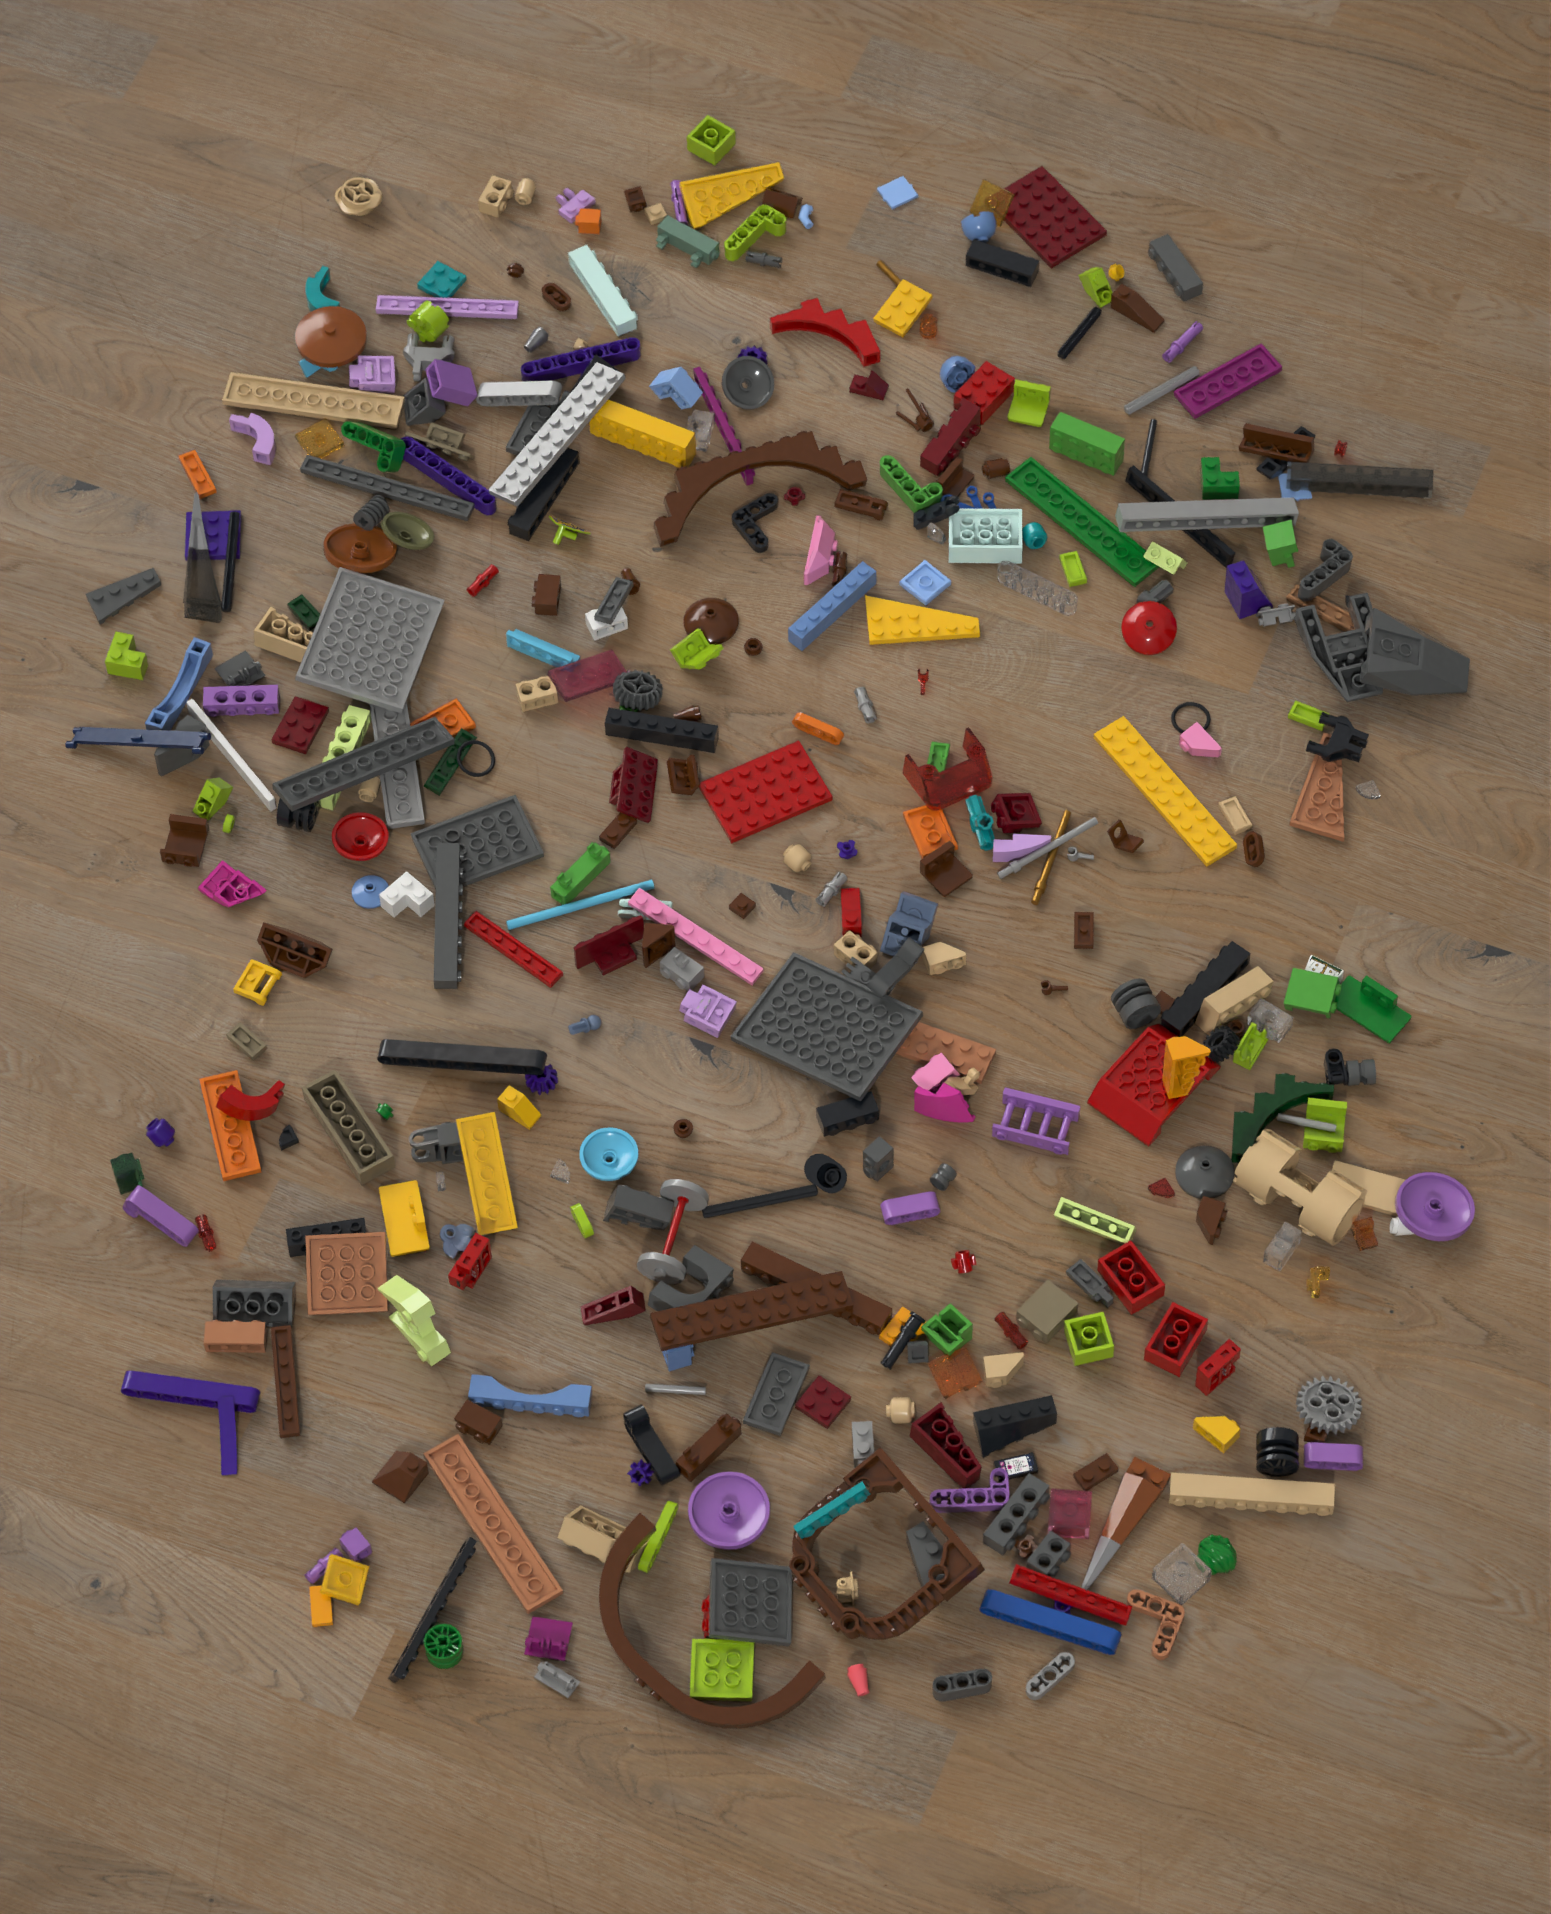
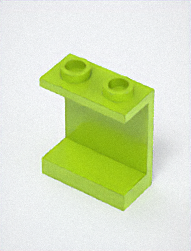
(1329, 1112)

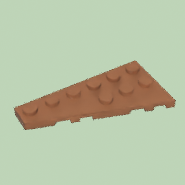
(1321, 799)

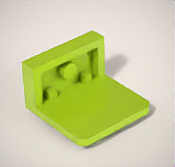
(1029, 403)
(695, 651)

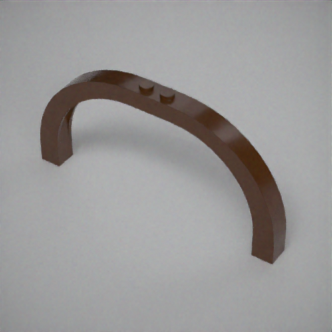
(739, 1717)

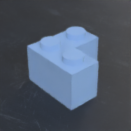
(678, 386)

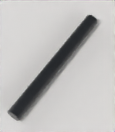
(1149, 446)

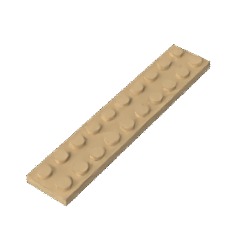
(313, 400)

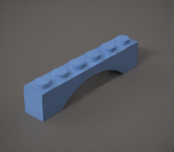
(193, 666)
(570, 1400)

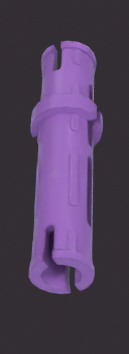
(678, 202)
(1178, 346)

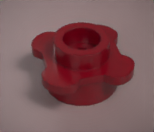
(794, 491)

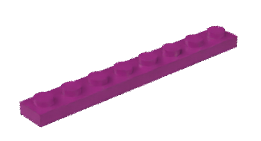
(721, 419)

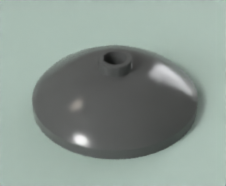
(756, 376)
(1202, 1180)

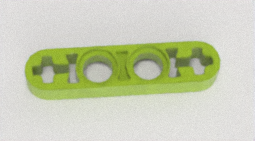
(657, 1539)

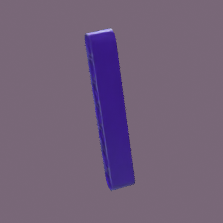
(576, 361)
(448, 476)
(188, 1391)

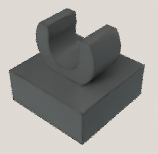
(917, 1351)

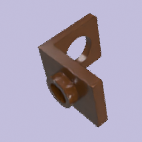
(1124, 841)

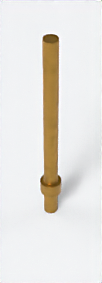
(1040, 885)

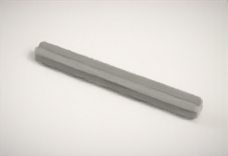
(1161, 390)

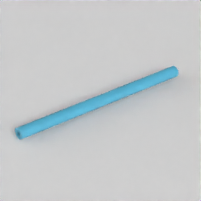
(578, 905)

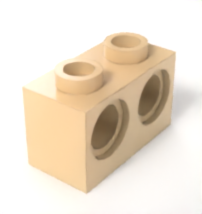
(495, 196)
(538, 696)
(859, 950)

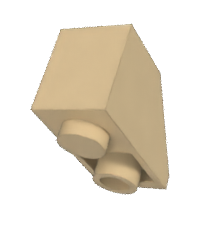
(942, 957)

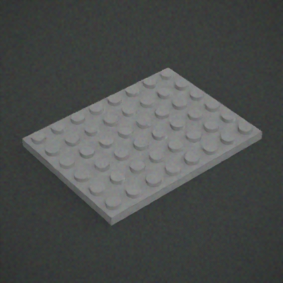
(370, 640)

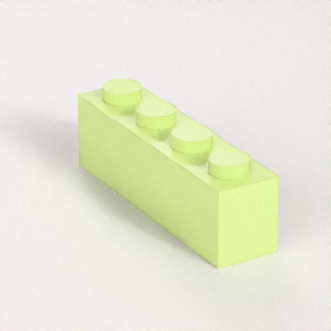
(1094, 1221)

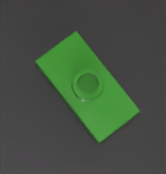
(939, 755)

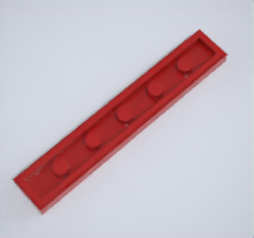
(513, 949)
(1071, 1595)

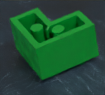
(1216, 483)

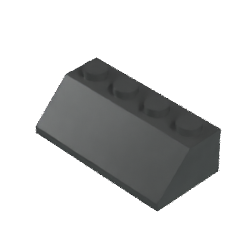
(254, 1300)

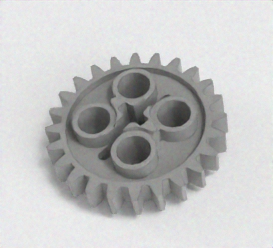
(1329, 1405)

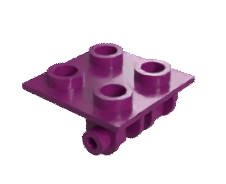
(548, 1638)

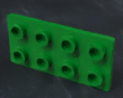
(1372, 1007)

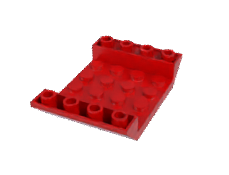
(1134, 1088)

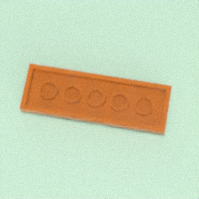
(231, 1136)

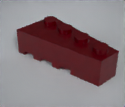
(952, 438)
(946, 1446)

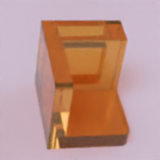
(1363, 1233)

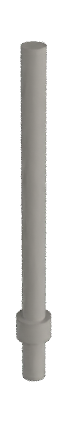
(1015, 866)

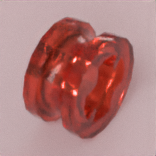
(1340, 448)

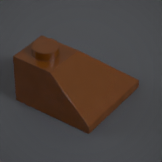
(402, 1475)

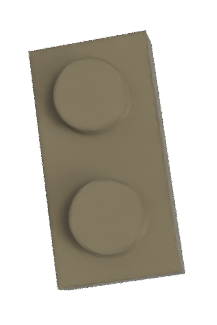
(246, 1041)

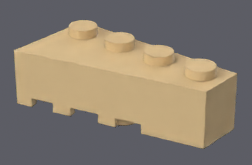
(281, 636)
(1233, 1000)

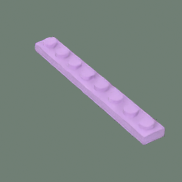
(451, 306)

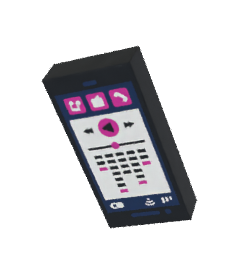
(1017, 1466)

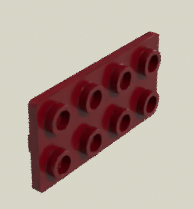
(634, 785)
(612, 948)

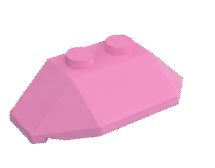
(820, 551)

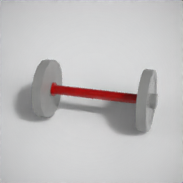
(662, 1266)

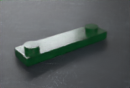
(448, 764)

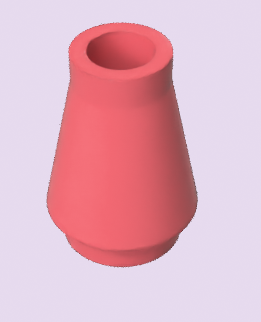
(858, 1676)

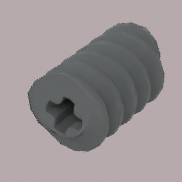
(371, 513)

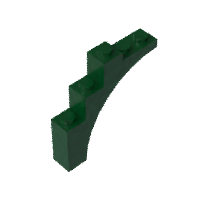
(1267, 1106)

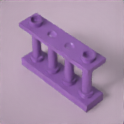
(1040, 1104)

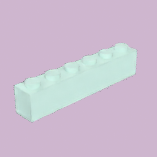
(602, 290)

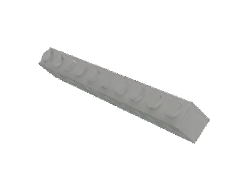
(1205, 514)

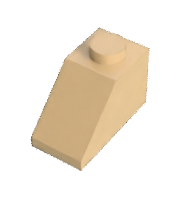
(1001, 1368)

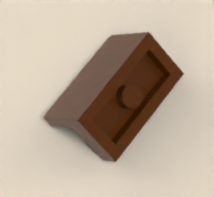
(782, 201)
(955, 478)

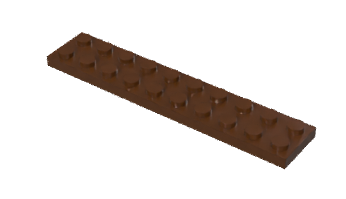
(751, 1311)

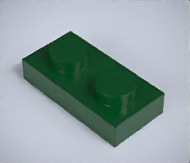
(304, 611)

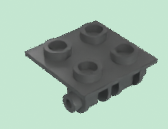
(240, 670)

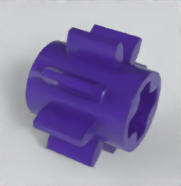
(641, 1472)

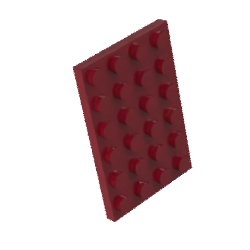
(1050, 218)

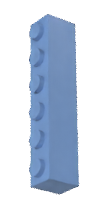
(832, 606)

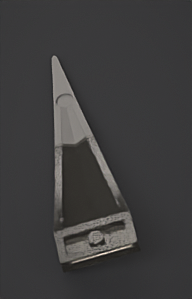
(200, 590)

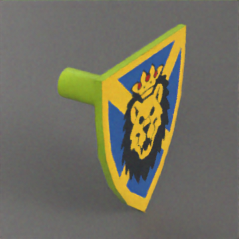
(566, 533)

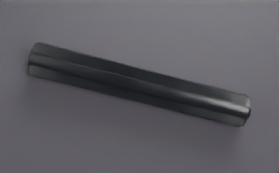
(1079, 332)

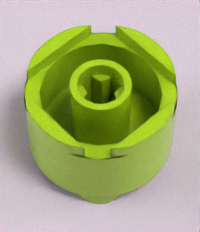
(428, 322)

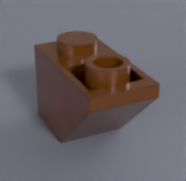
(1209, 1217)

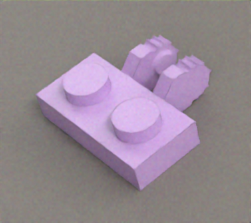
(571, 208)

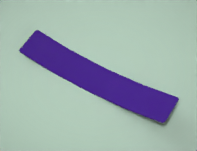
(227, 1435)

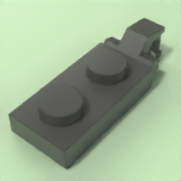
(1090, 1283)

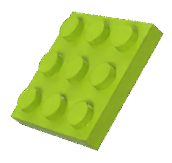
(721, 1670)

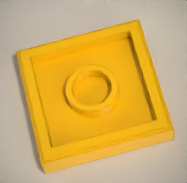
(344, 1579)

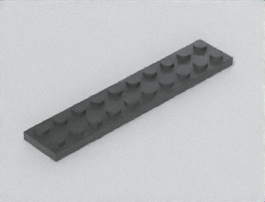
(363, 764)

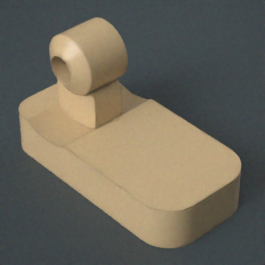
(965, 1084)

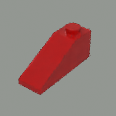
(851, 911)

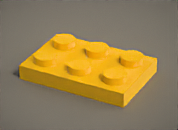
(903, 308)

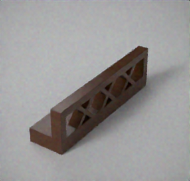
(1278, 441)

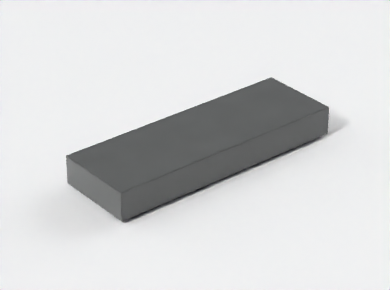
(613, 600)

